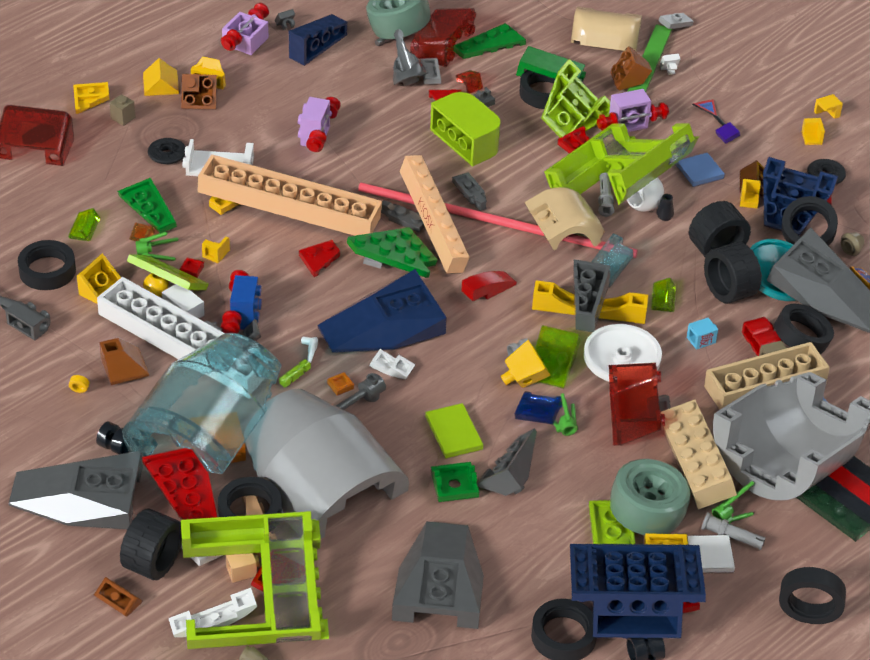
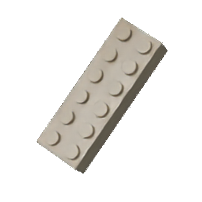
(738, 378)
(697, 455)

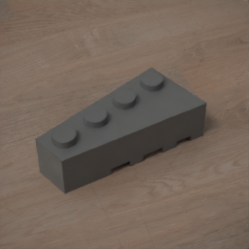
(590, 288)

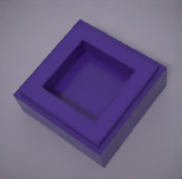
(727, 132)

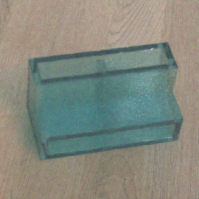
(614, 254)

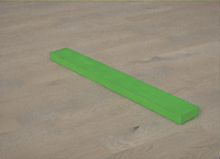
(654, 52)

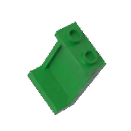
(545, 63)

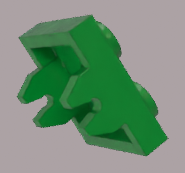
(461, 472)

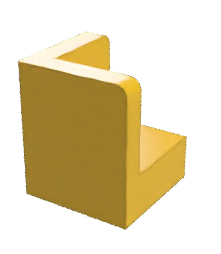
(830, 104)
(813, 131)
(750, 193)
(215, 251)

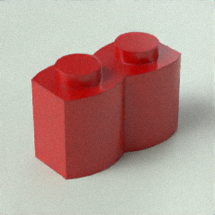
(759, 333)

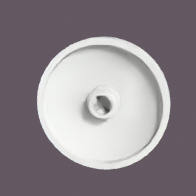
(620, 345)

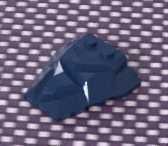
(785, 186)

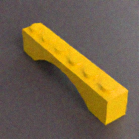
(627, 308)

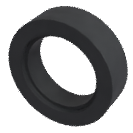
(529, 95)
(809, 203)
(49, 280)
(809, 317)
(249, 486)
(812, 578)
(567, 609)

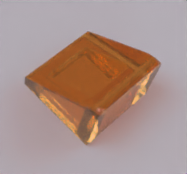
(141, 231)

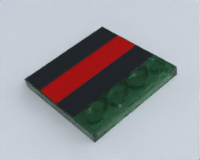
(843, 498)

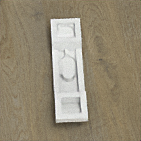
(221, 615)

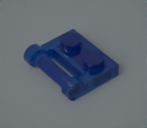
(538, 408)

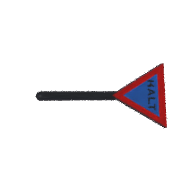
(709, 107)

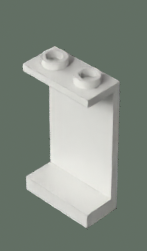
(195, 159)

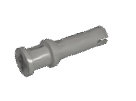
(606, 198)
(723, 527)

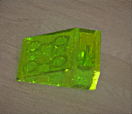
(558, 352)

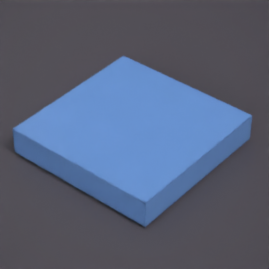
(700, 169)

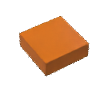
(340, 383)

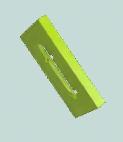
(167, 272)

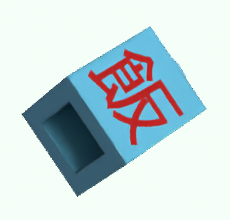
(702, 333)

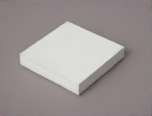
(715, 552)

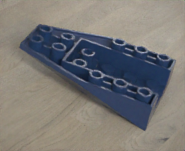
(386, 318)

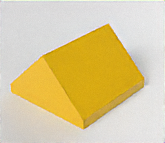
(160, 79)
(96, 278)

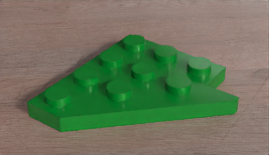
(395, 248)

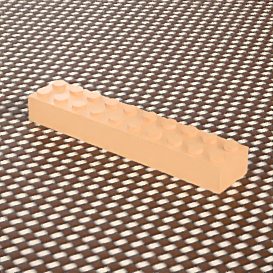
(289, 196)

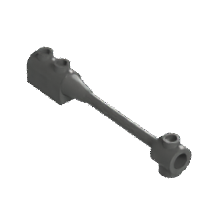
(25, 317)
(368, 389)

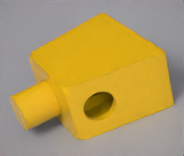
(525, 366)

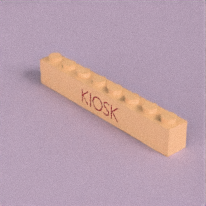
(434, 214)

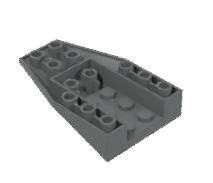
(822, 281)
(81, 492)
(440, 576)

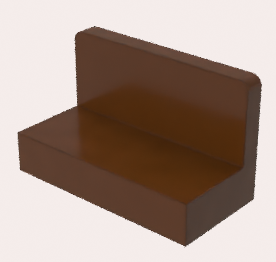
(753, 172)

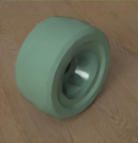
(390, 15)
(643, 508)

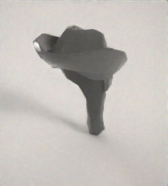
(406, 66)

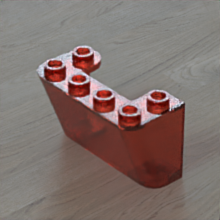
(442, 32)
(36, 130)

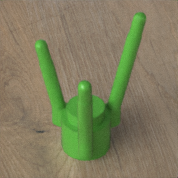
(145, 245)
(567, 423)
(725, 510)

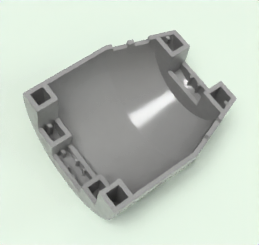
(788, 436)
(319, 455)

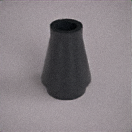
(665, 209)

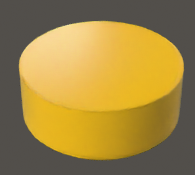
(79, 383)

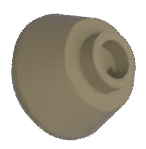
(852, 243)

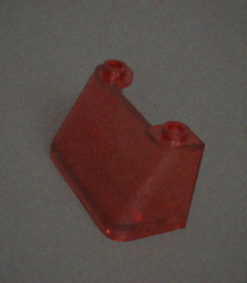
(634, 401)

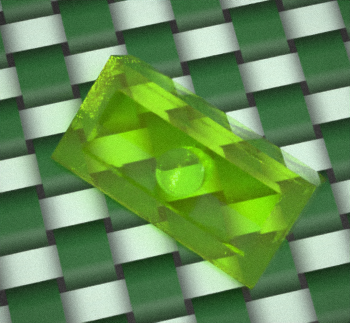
(84, 225)
(664, 295)

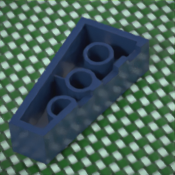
(315, 38)

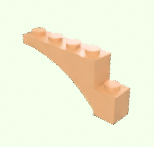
(245, 565)

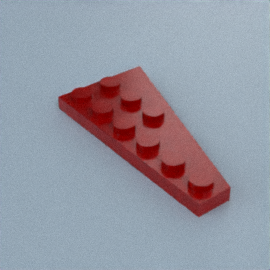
(183, 483)

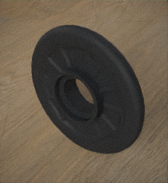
(156, 149)
(827, 165)

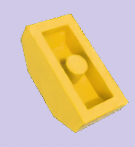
(210, 66)

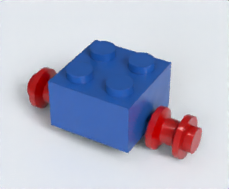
(243, 302)

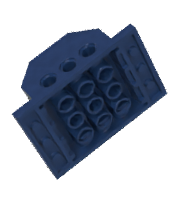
(637, 587)

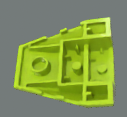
(572, 103)

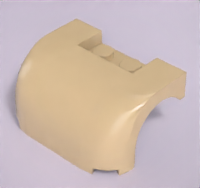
(606, 29)
(563, 213)

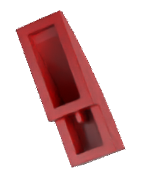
(486, 284)

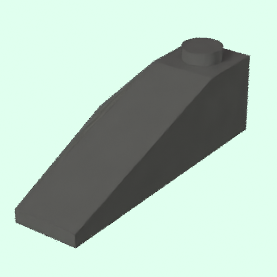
(511, 468)

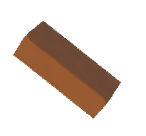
(117, 597)

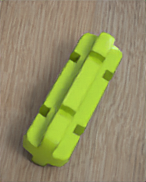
(294, 373)

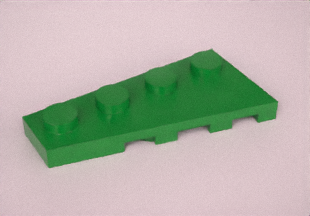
(489, 41)
(149, 204)

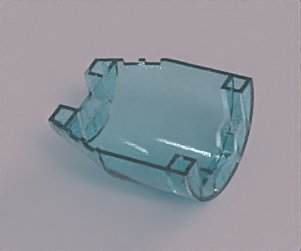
(207, 401)

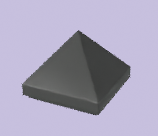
(252, 331)

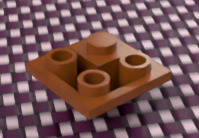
(630, 69)
(198, 91)
(122, 361)

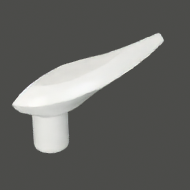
(313, 343)

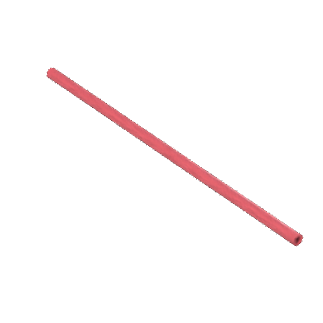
(481, 216)

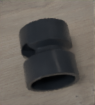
(111, 438)
(645, 648)

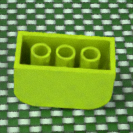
(466, 126)

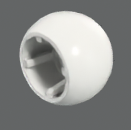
(648, 197)

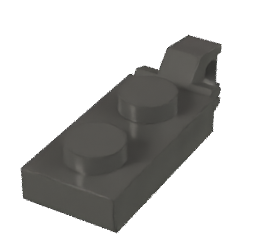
(470, 190)
(402, 216)

